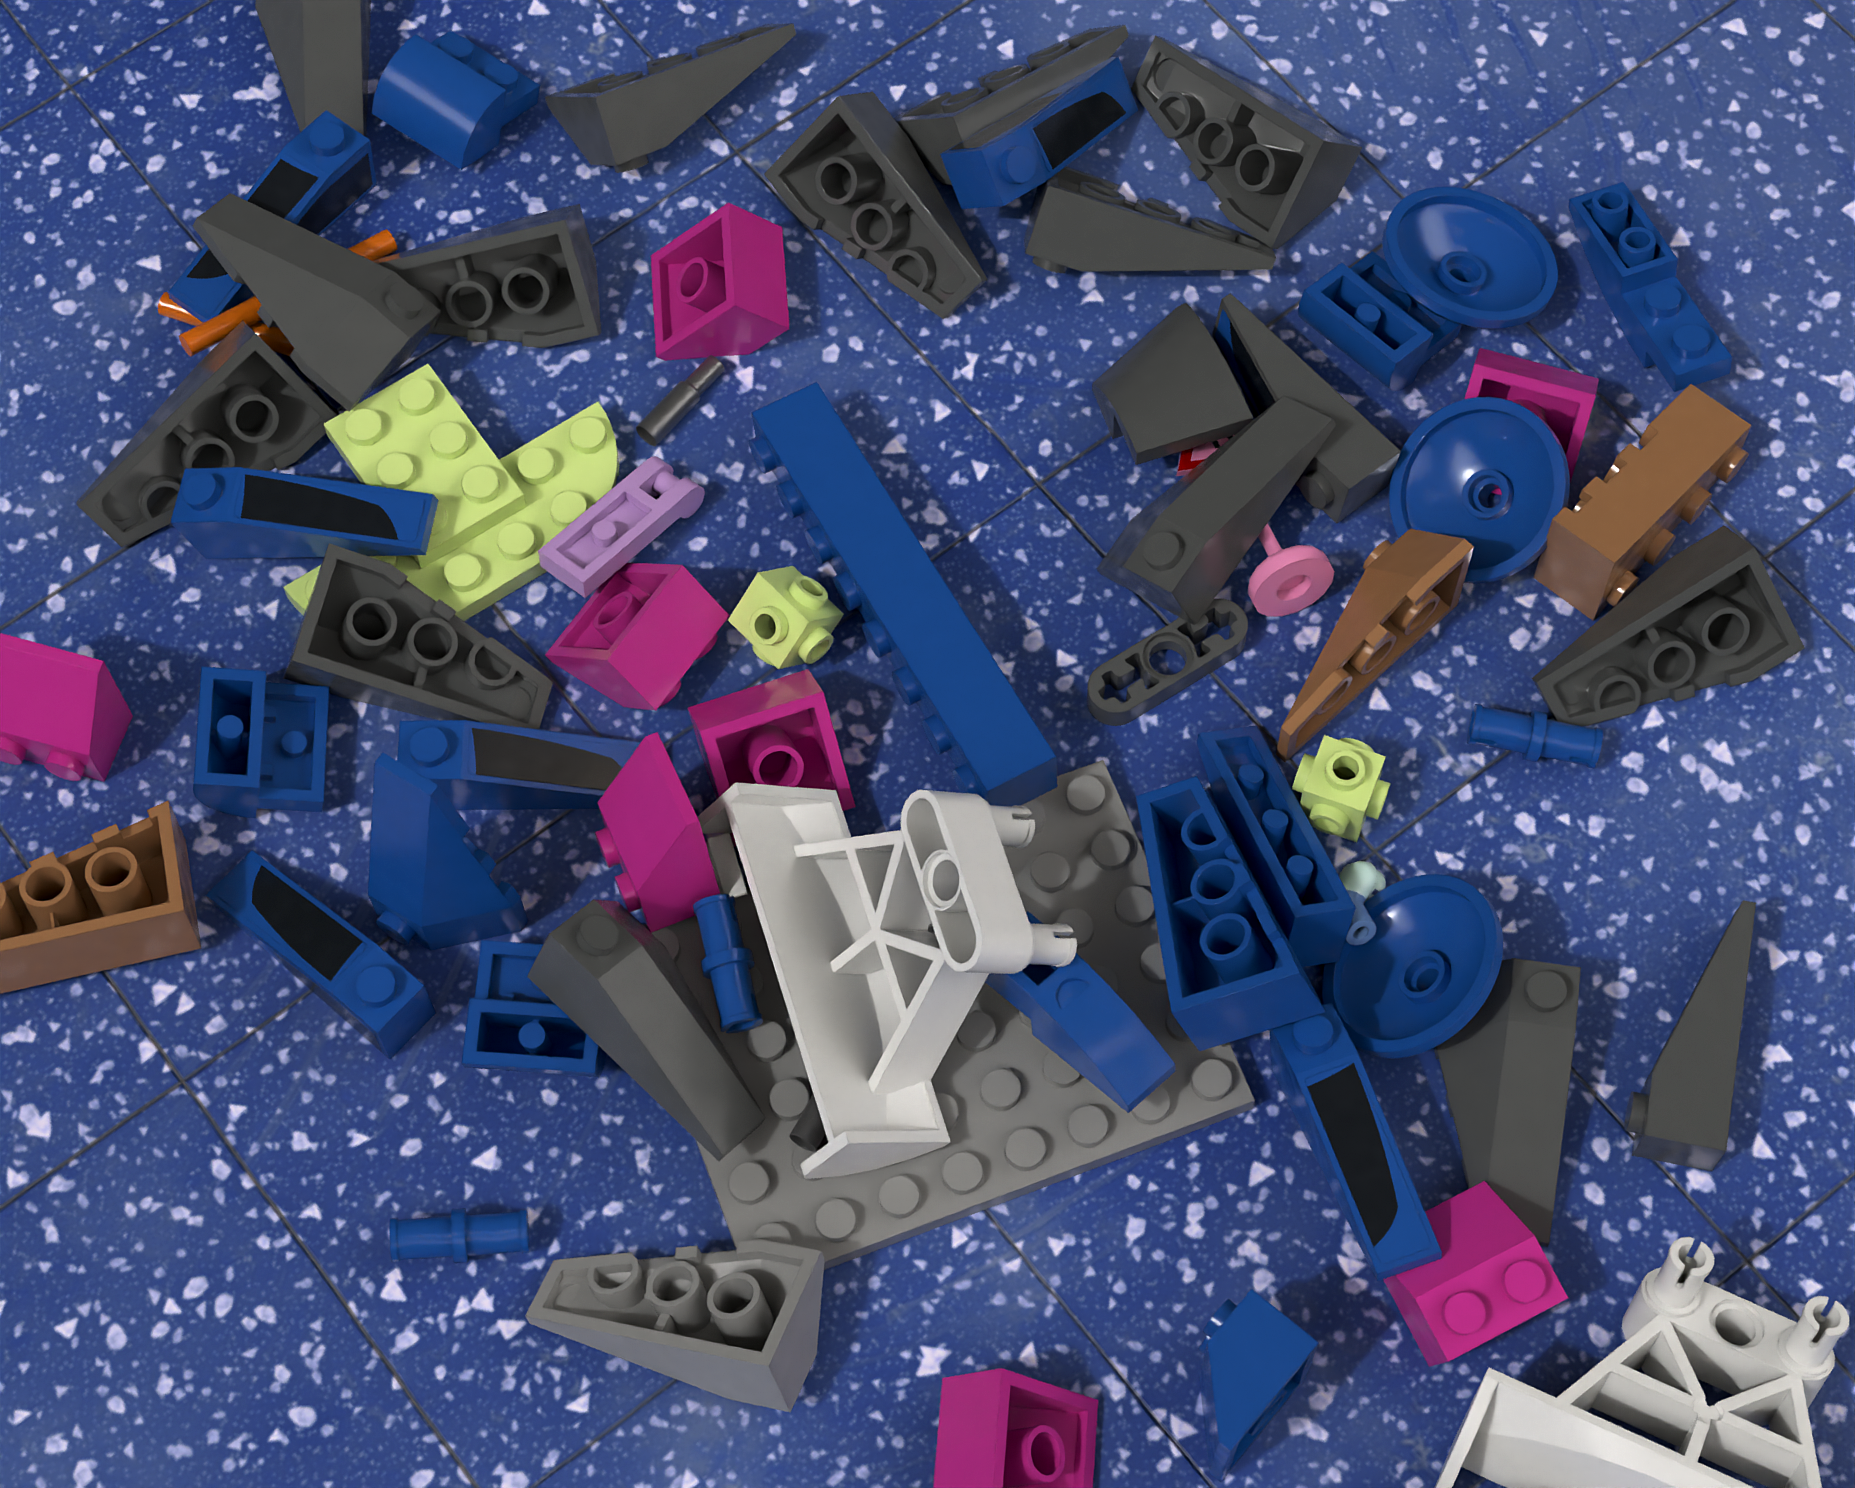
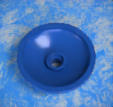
(1469, 257)
(1456, 464)
(1421, 970)

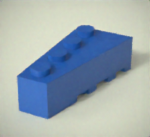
(1217, 934)

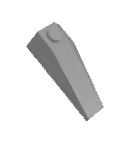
(713, 1319)

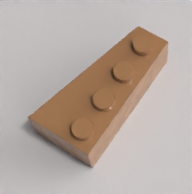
(1641, 502)
(99, 905)

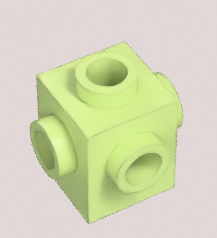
(786, 618)
(1341, 786)

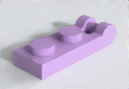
(620, 526)

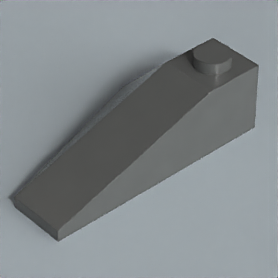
(321, 56)
(635, 114)
(952, 119)
(1253, 151)
(1091, 227)
(510, 281)
(229, 412)
(1685, 628)
(403, 651)
(1512, 1084)

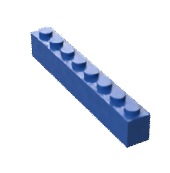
(903, 600)

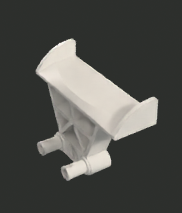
(855, 955)
(1677, 1334)

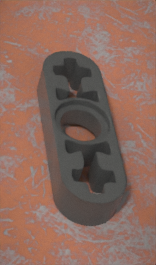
(1139, 700)

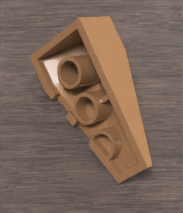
(1394, 605)

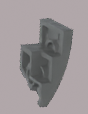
(1171, 391)

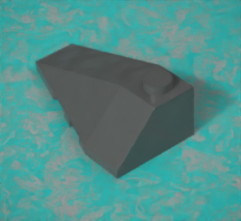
(872, 194)
(335, 307)
(1205, 523)
(641, 1012)

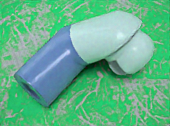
(1360, 881)

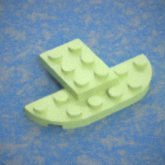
(488, 508)

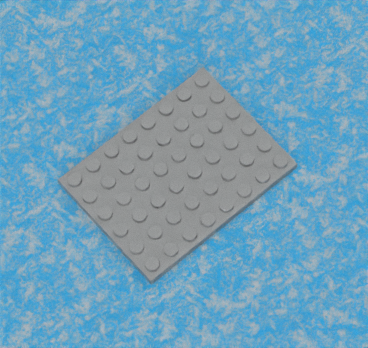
(1005, 1097)

